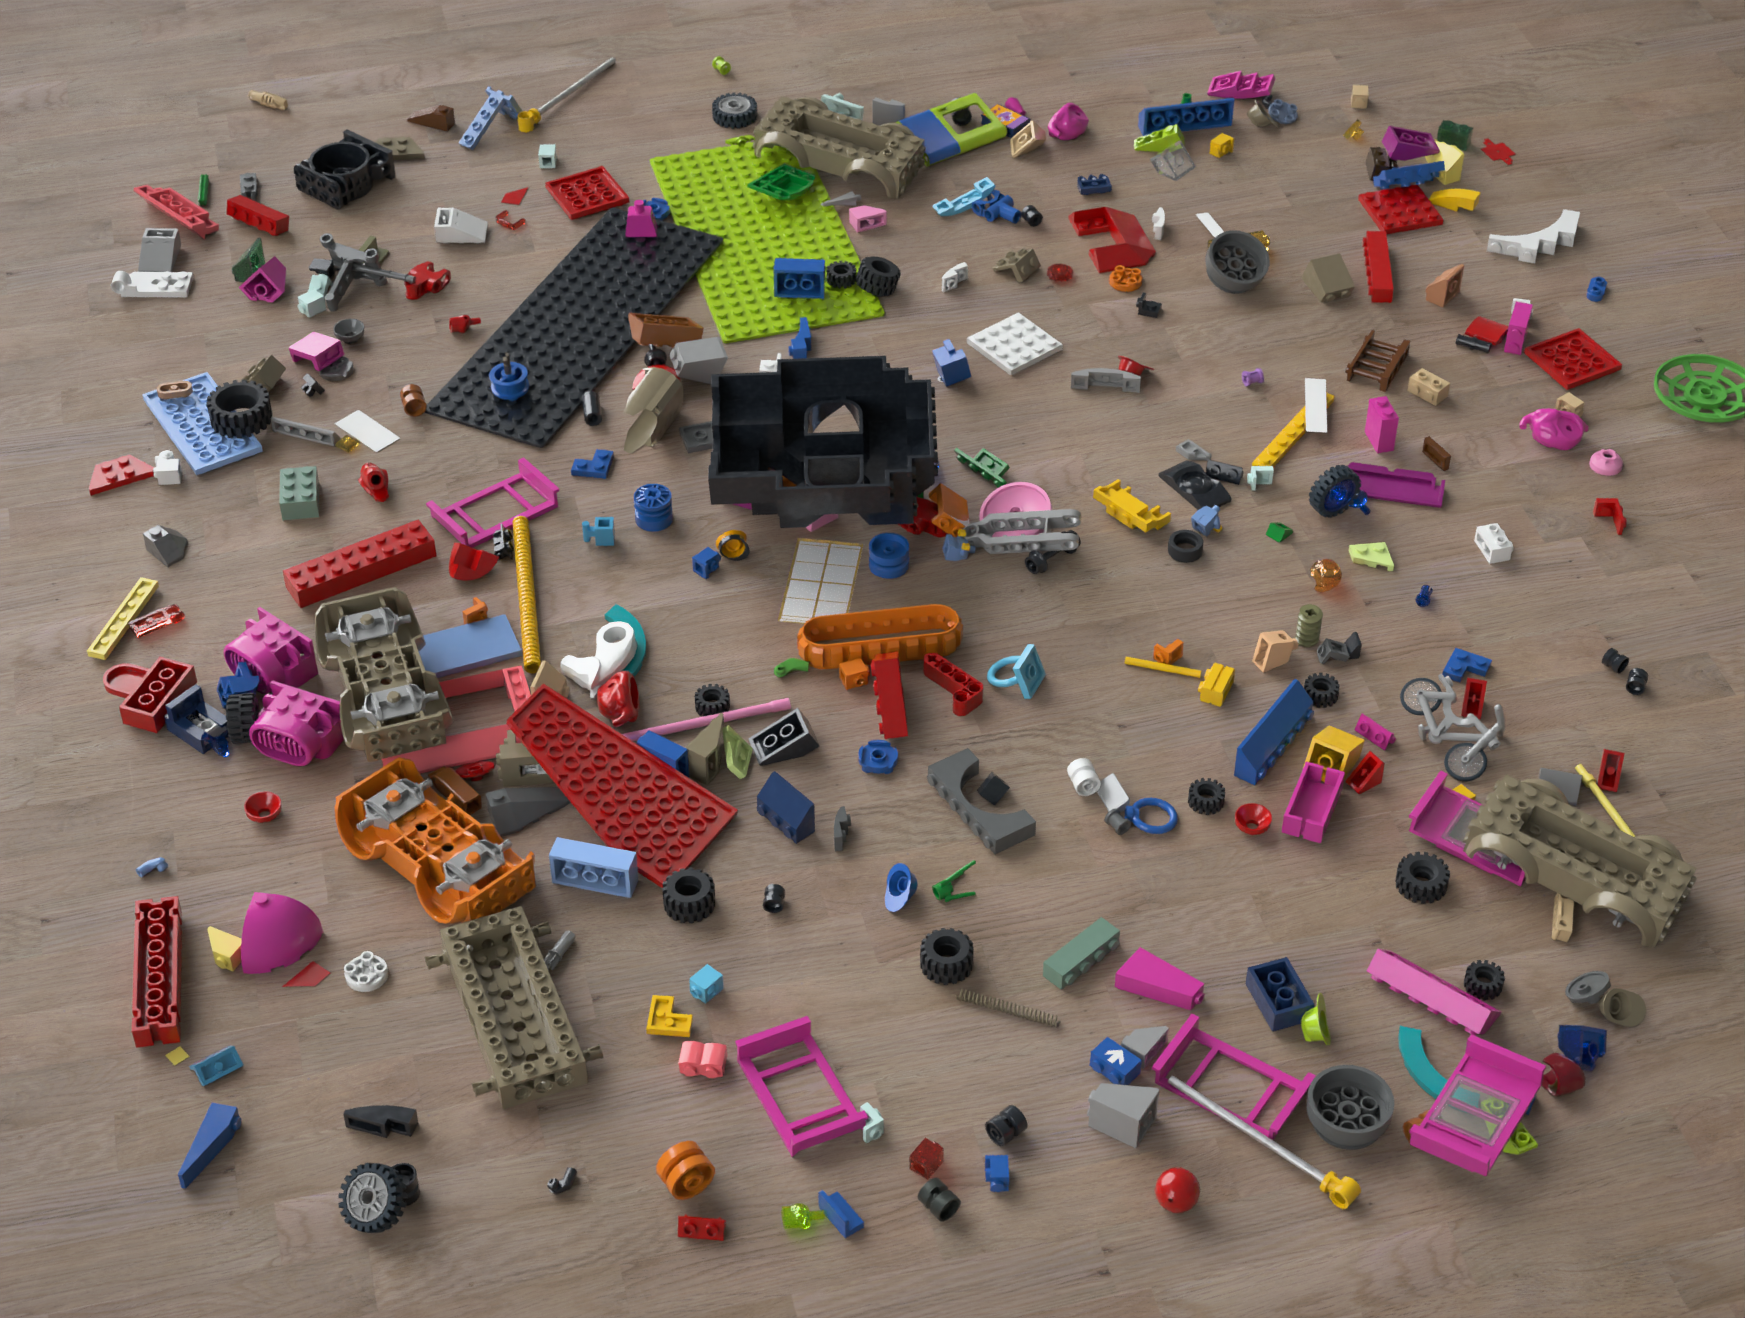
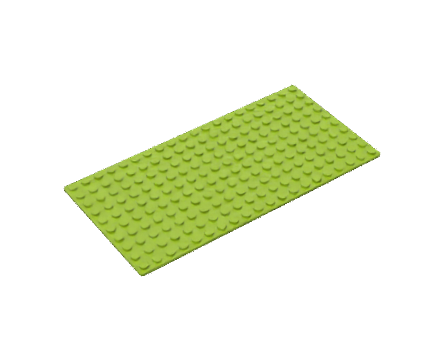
(712, 196)

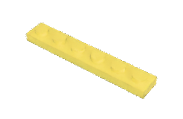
(118, 624)

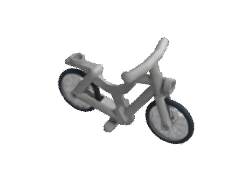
(1463, 760)

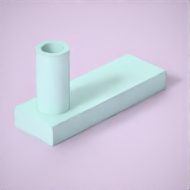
(838, 105)

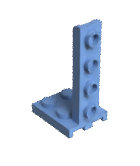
(495, 103)

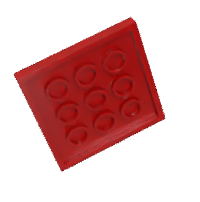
(587, 192)
(1400, 209)
(1573, 358)

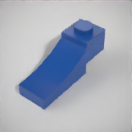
(802, 341)

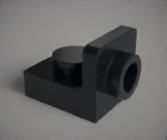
(1148, 308)

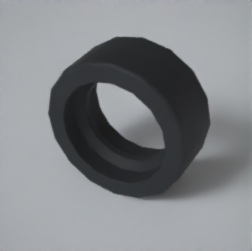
(1185, 555)

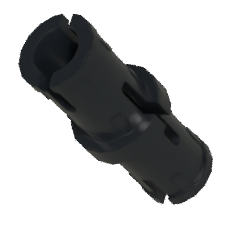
(1473, 343)

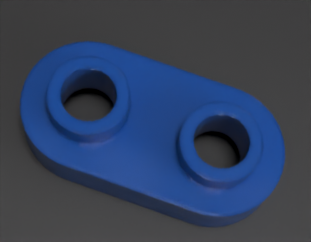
(1596, 289)

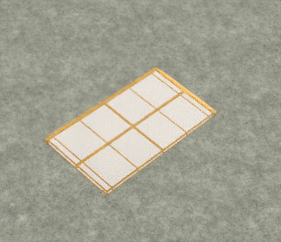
(820, 579)

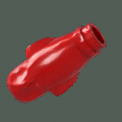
(374, 481)

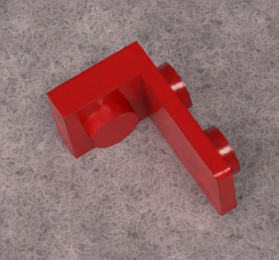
(1610, 508)

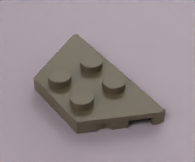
(402, 147)

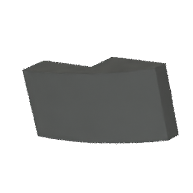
(841, 825)

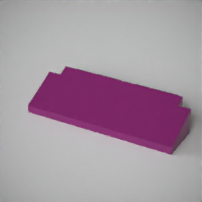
(1400, 485)

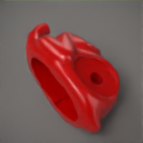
(619, 699)

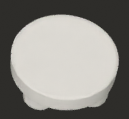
(366, 972)

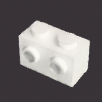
(1493, 543)

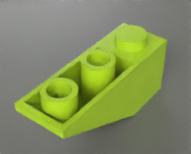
(1159, 140)

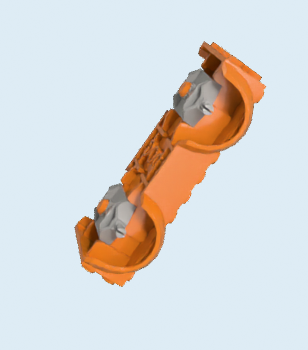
(455, 886)

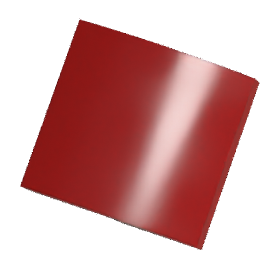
(1487, 330)

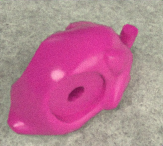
(1068, 122)
(1555, 428)

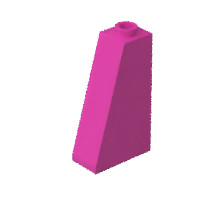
(1159, 980)

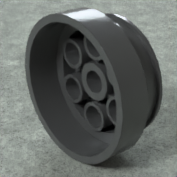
(1236, 261)
(1349, 1106)

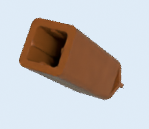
(449, 782)

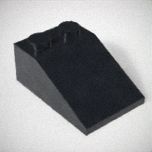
(784, 739)

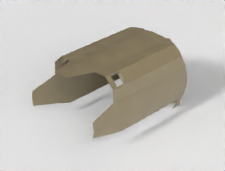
(662, 401)

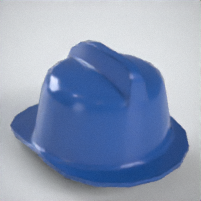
(900, 887)

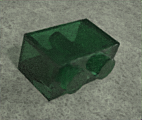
(1455, 134)

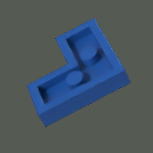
(594, 468)
(1465, 661)

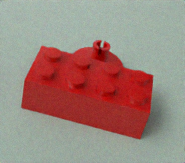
(148, 690)

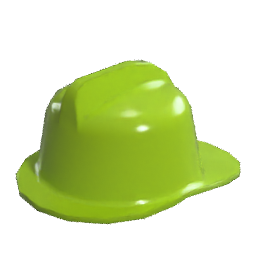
(1315, 1023)

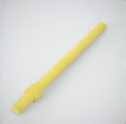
(1590, 782)

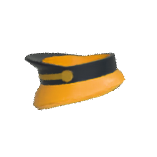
(733, 545)

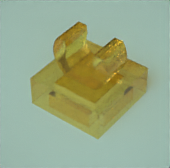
(1354, 130)

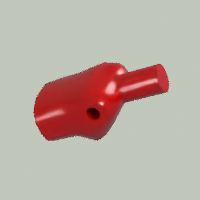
(462, 323)

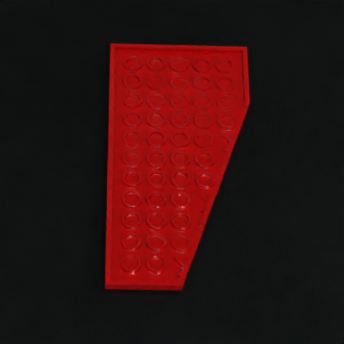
(620, 787)

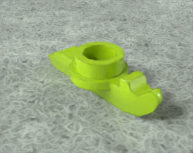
(740, 140)

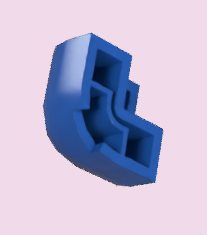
(241, 683)

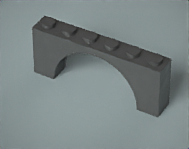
(994, 829)

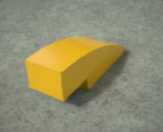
(1455, 198)

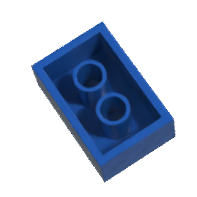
(799, 278)

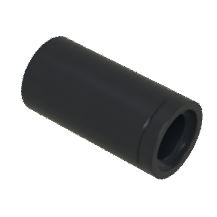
(591, 408)

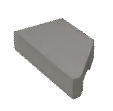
(1192, 451)

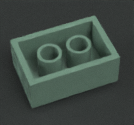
(299, 493)

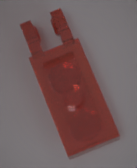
(156, 620)

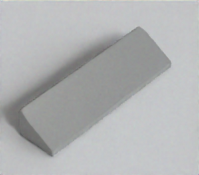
(304, 431)

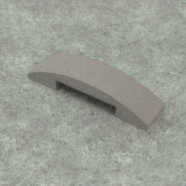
(1105, 377)

